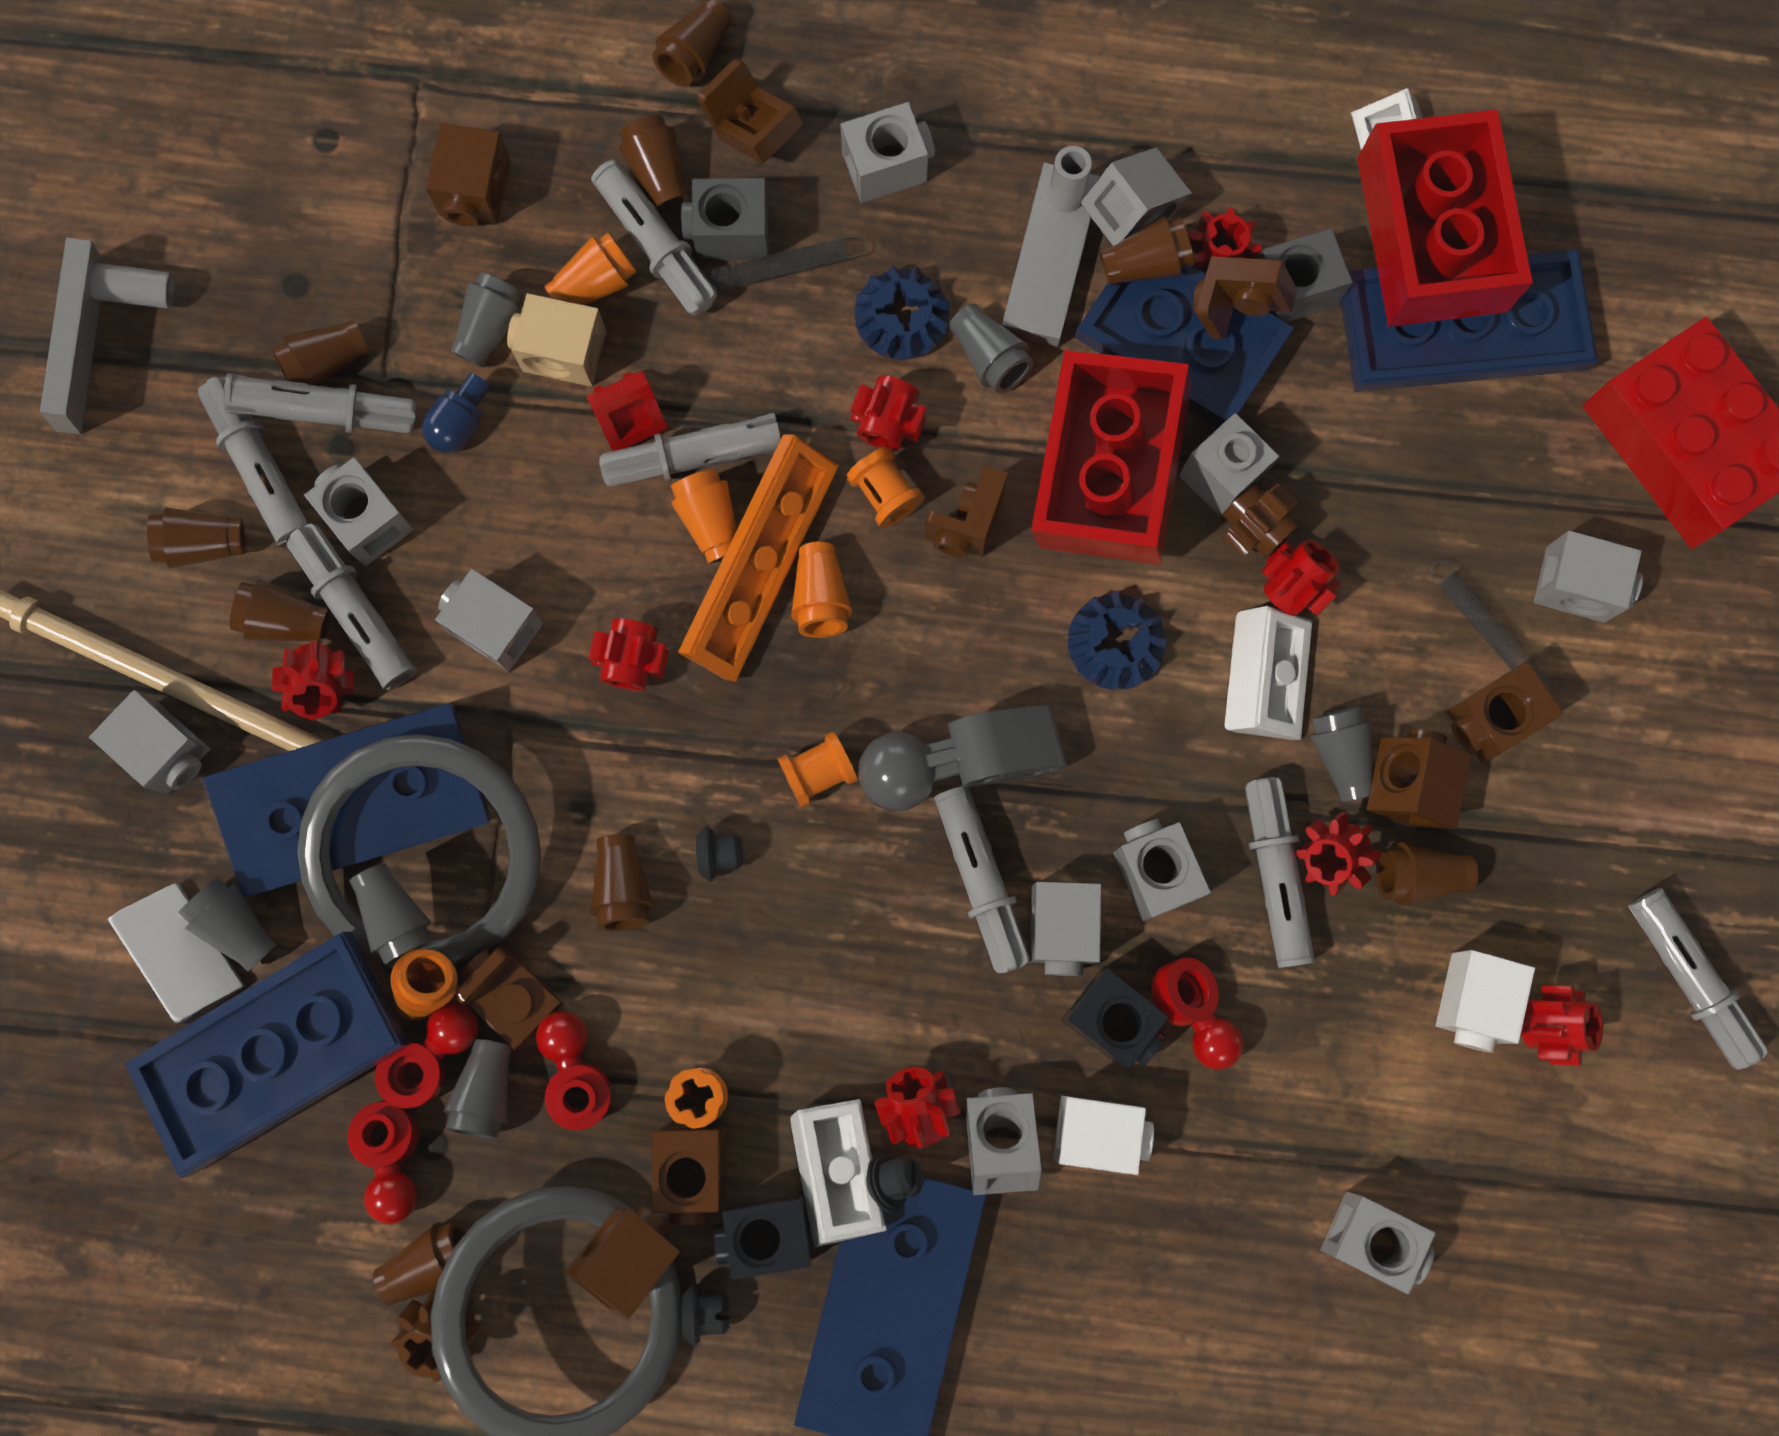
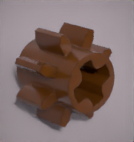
(1260, 520)
(415, 1338)

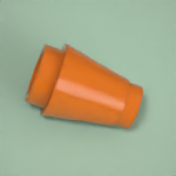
(592, 272)
(706, 512)
(820, 593)
(422, 983)

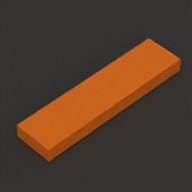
(758, 558)

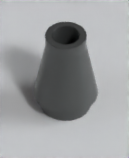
(485, 318)
(993, 351)
(1346, 750)
(389, 914)
(227, 923)
(482, 1092)

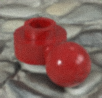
(1190, 996)
(448, 1032)
(562, 1039)
(390, 1194)

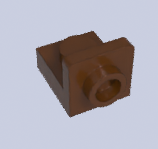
(1241, 284)
(979, 508)
(506, 995)

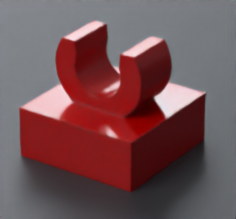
(627, 411)

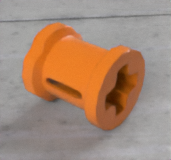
(885, 487)
(817, 769)
(680, 1088)

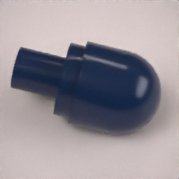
(455, 416)

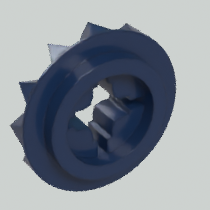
(884, 332)
(1110, 667)

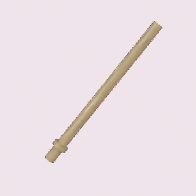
(29, 616)

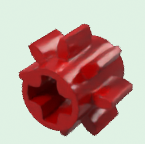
(1222, 237)
(888, 413)
(1301, 577)
(628, 654)
(312, 680)
(1327, 865)
(1562, 1025)
(917, 1107)

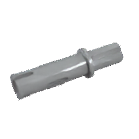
(668, 255)
(317, 404)
(691, 450)
(252, 458)
(350, 606)
(1279, 866)
(982, 882)
(1698, 980)

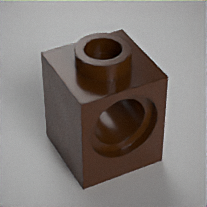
(468, 174)
(1522, 697)
(1419, 780)
(702, 1145)
(624, 1259)

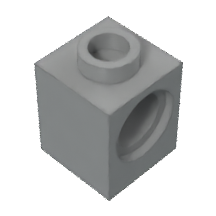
(882, 175)
(1135, 194)
(1228, 464)
(375, 528)
(1589, 577)
(488, 619)
(151, 744)
(1187, 878)
(1065, 926)
(1003, 1169)
(1351, 1239)

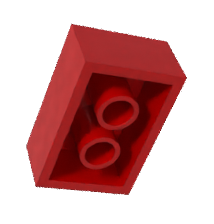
(1443, 218)
(1694, 431)
(1112, 456)

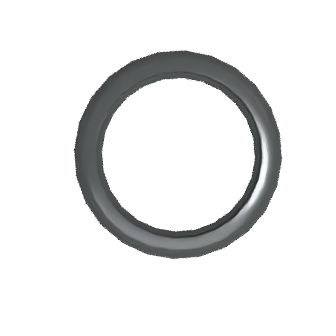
(433, 753)
(449, 1325)

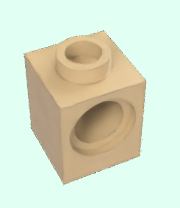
(557, 339)

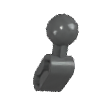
(983, 749)

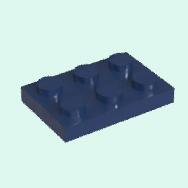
(1159, 323)

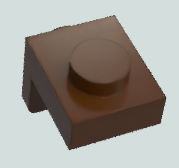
(747, 114)

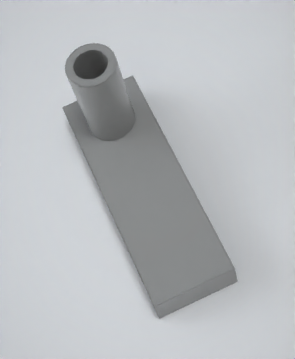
(1051, 249)
(81, 288)

